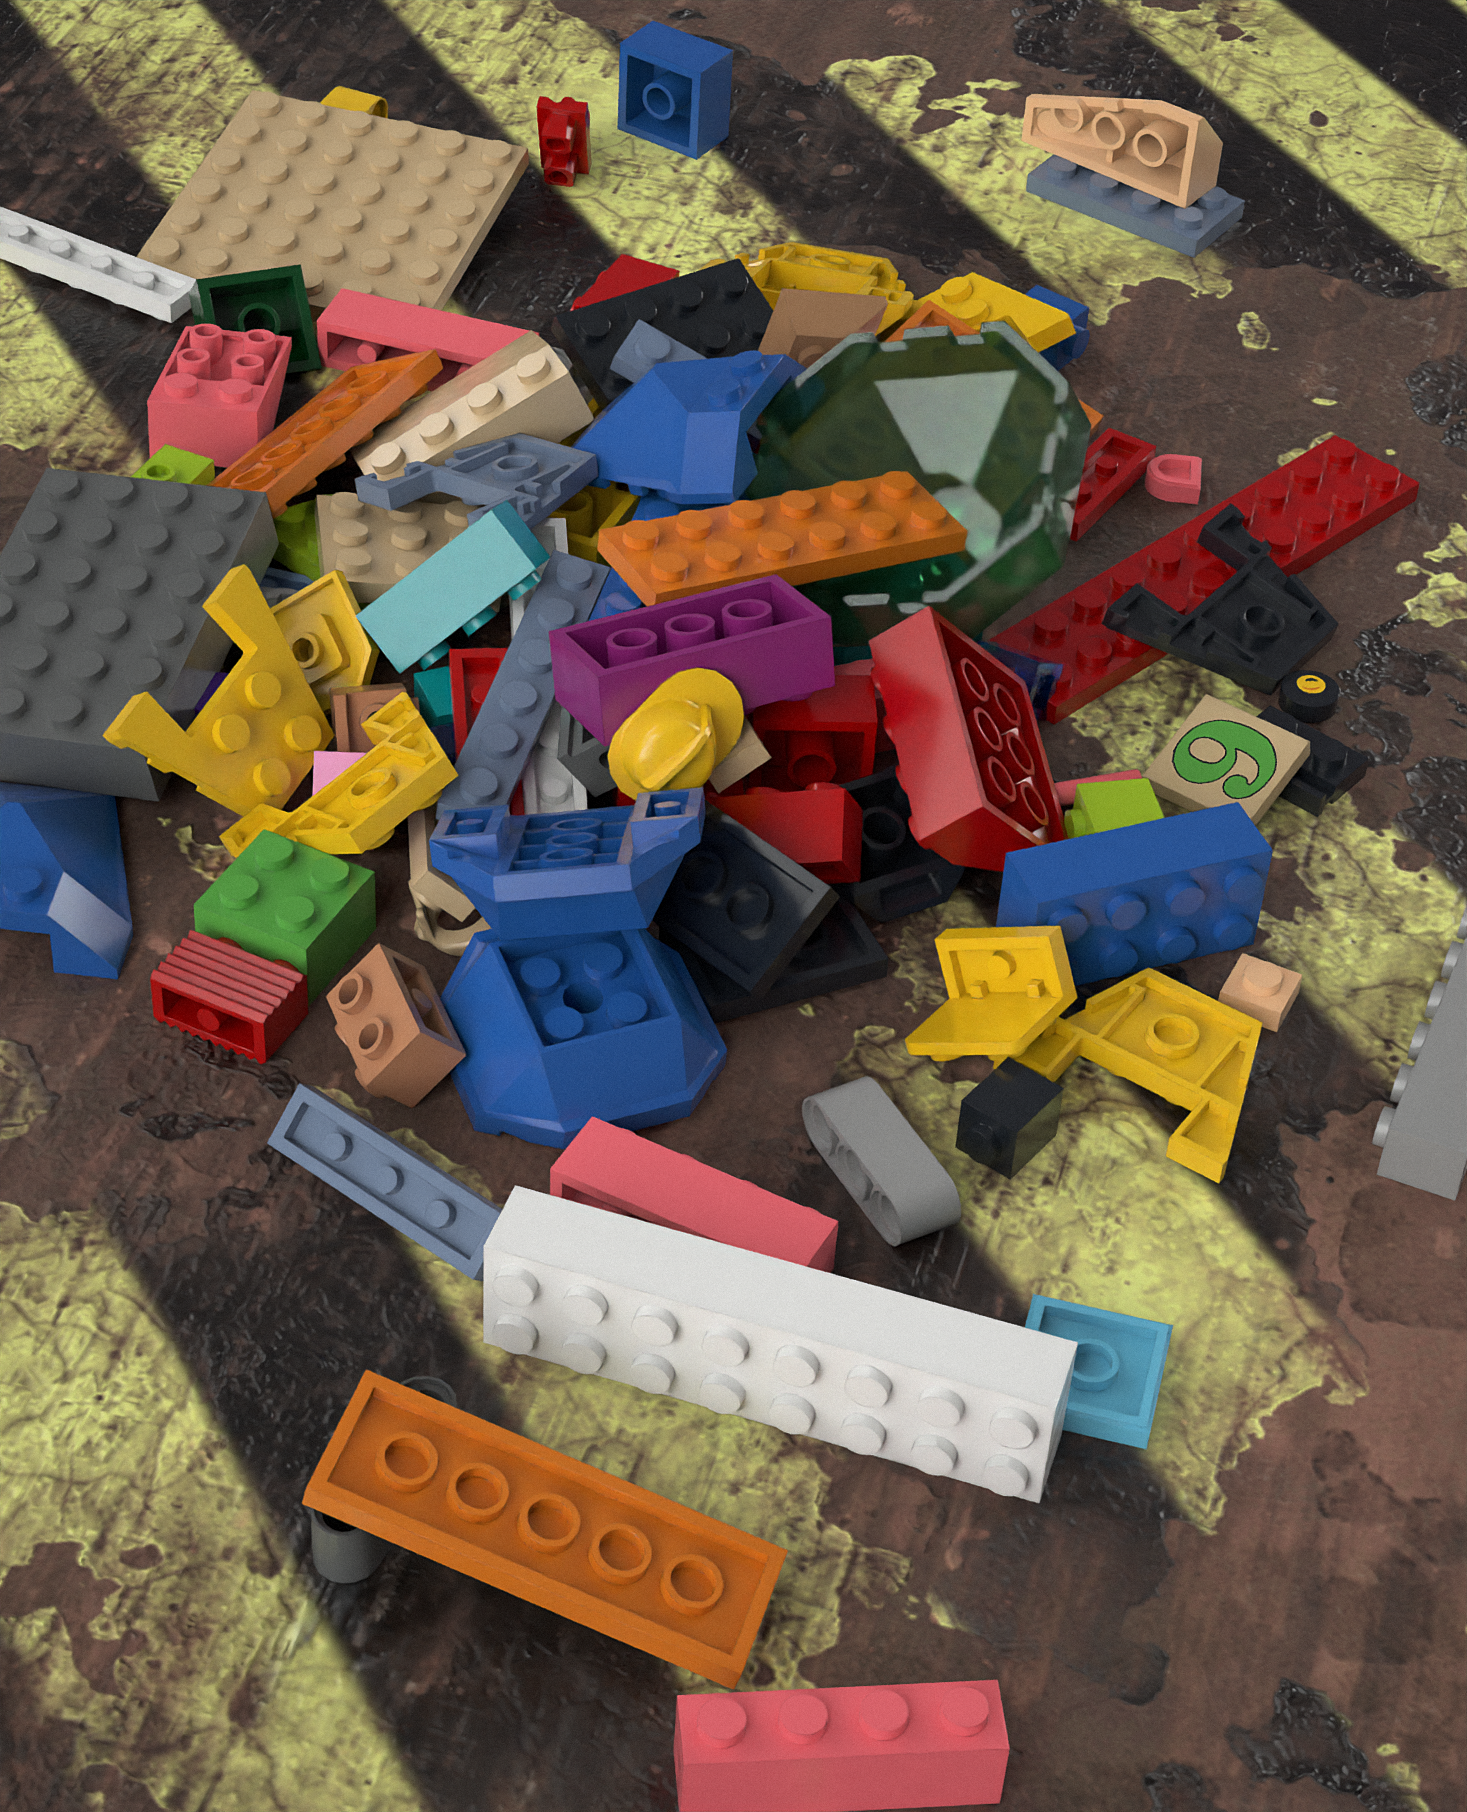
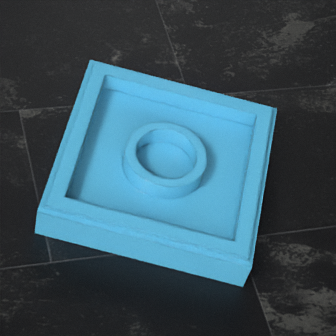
(1114, 1368)

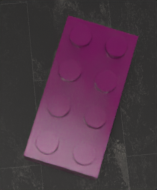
(750, 632)

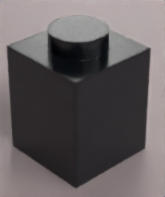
(1009, 1118)

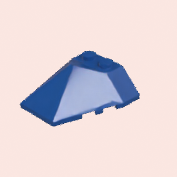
(687, 427)
(65, 876)

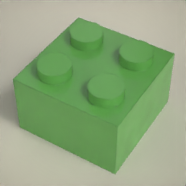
(292, 907)

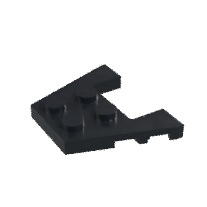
(1247, 629)

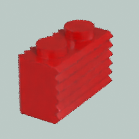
(229, 995)

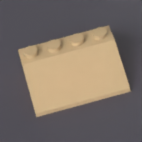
(506, 394)

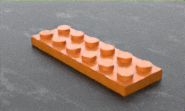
(328, 426)
(791, 535)
(547, 1528)

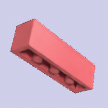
(373, 328)
(654, 1184)
(841, 1748)

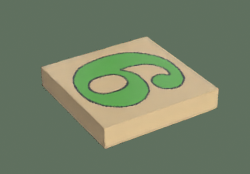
(1226, 759)

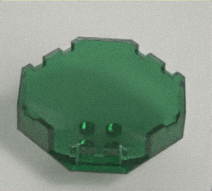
(975, 426)

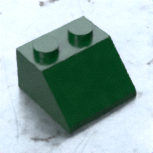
(261, 300)

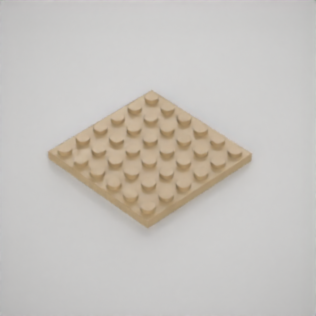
(344, 196)

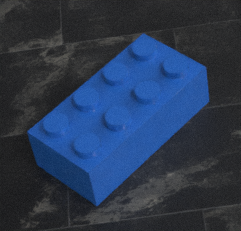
(1143, 891)

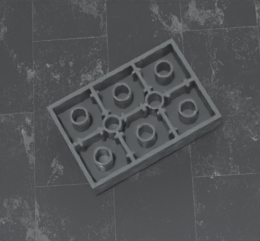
(109, 605)

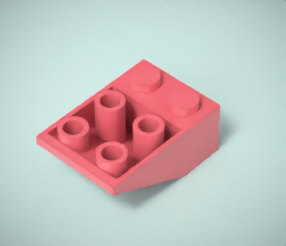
(218, 392)

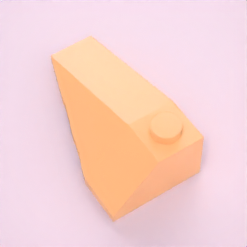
(1130, 141)

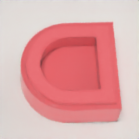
(1174, 478)

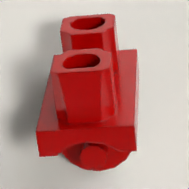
(563, 139)

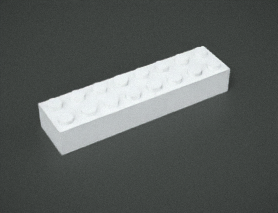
(777, 1343)

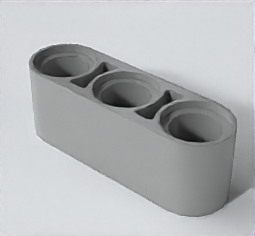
(881, 1161)

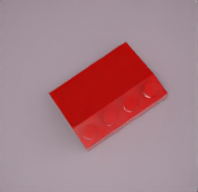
(964, 744)

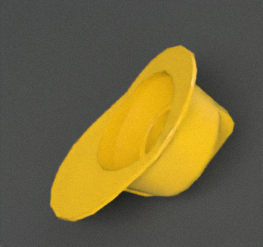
(677, 734)

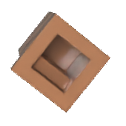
(352, 707)

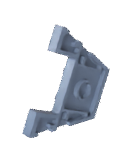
(521, 468)

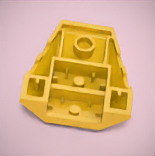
(826, 270)

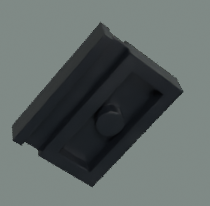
(1327, 770)

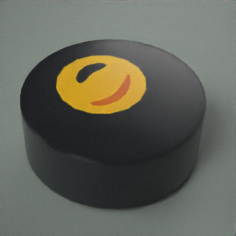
(1309, 696)

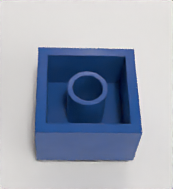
(674, 89)

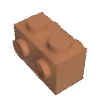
(394, 1026)

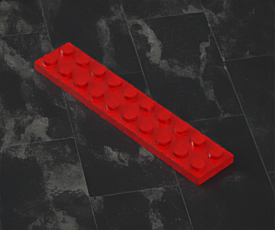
(1298, 509)

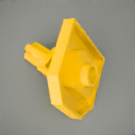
(327, 636)

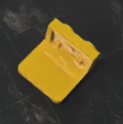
(1000, 990)

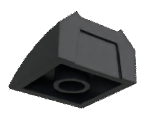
(895, 870)

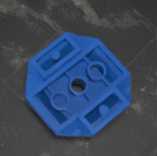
(569, 866)
(578, 1034)

